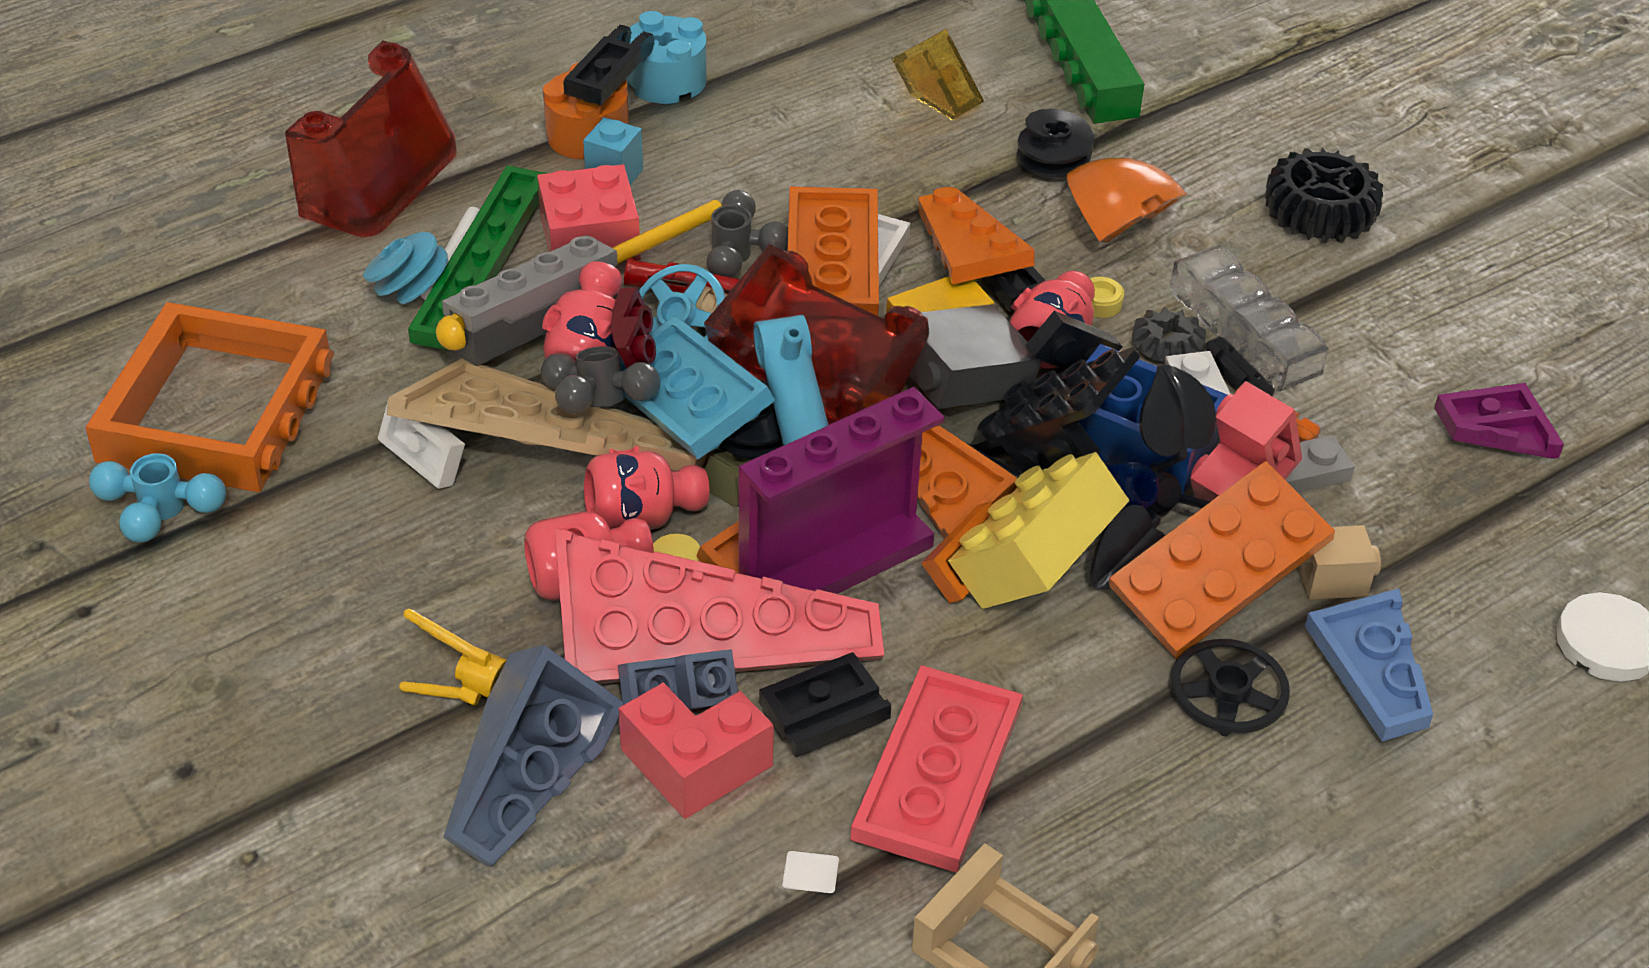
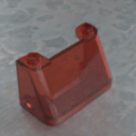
(376, 156)
(854, 352)

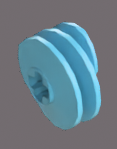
(407, 266)

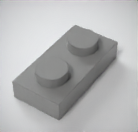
(1321, 465)

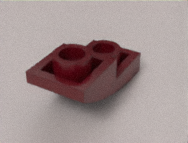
(631, 328)

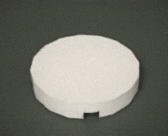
(1606, 636)

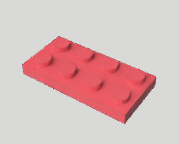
(937, 769)

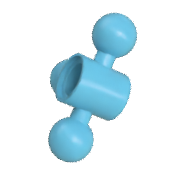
(157, 491)

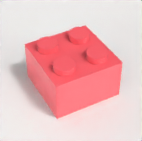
(587, 203)

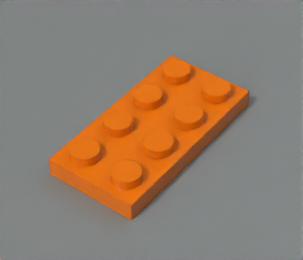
(838, 240)
(1221, 559)

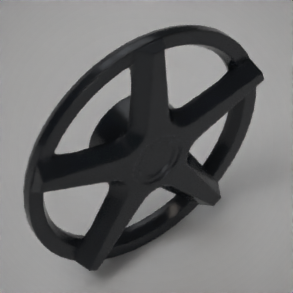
(1230, 685)

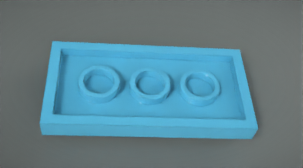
(700, 391)

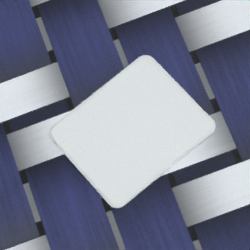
(810, 872)

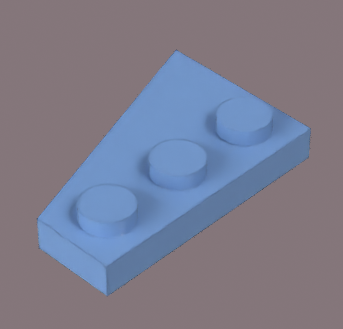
(1375, 661)

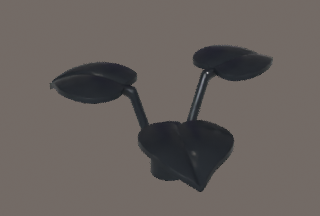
(1172, 418)

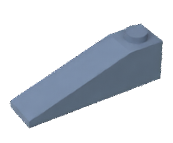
(528, 745)

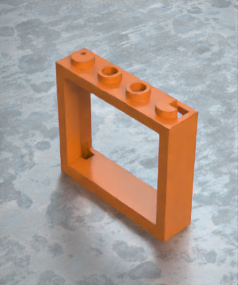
(114, 425)

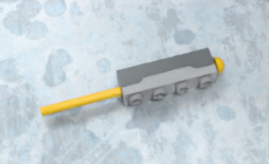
(511, 307)

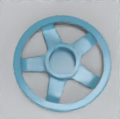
(681, 304)

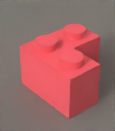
(1251, 431)
(694, 756)

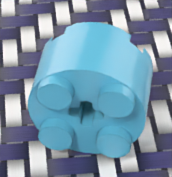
(676, 61)

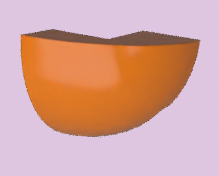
(1121, 193)

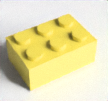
(1038, 530)

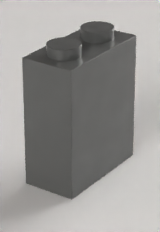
(972, 357)

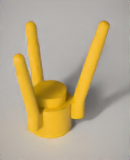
(475, 668)

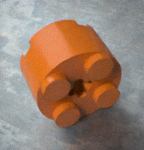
(572, 119)

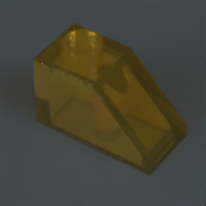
(938, 76)

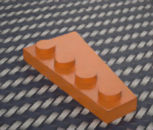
(970, 238)

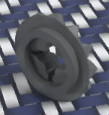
(1185, 339)

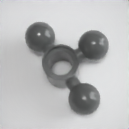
(734, 236)
(597, 379)

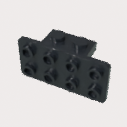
(1043, 416)

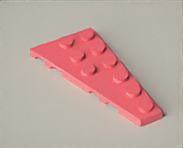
(657, 605)

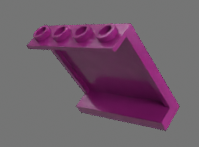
(838, 499)

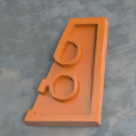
(956, 479)

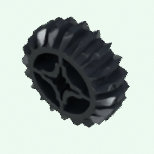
(1323, 195)

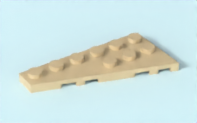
(527, 412)

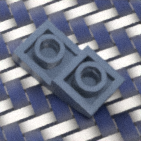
(695, 679)

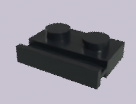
(824, 704)

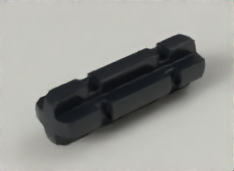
(1236, 366)

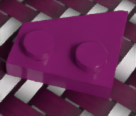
(1499, 419)

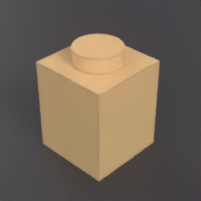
(1342, 566)

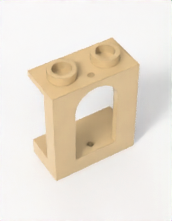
(980, 886)

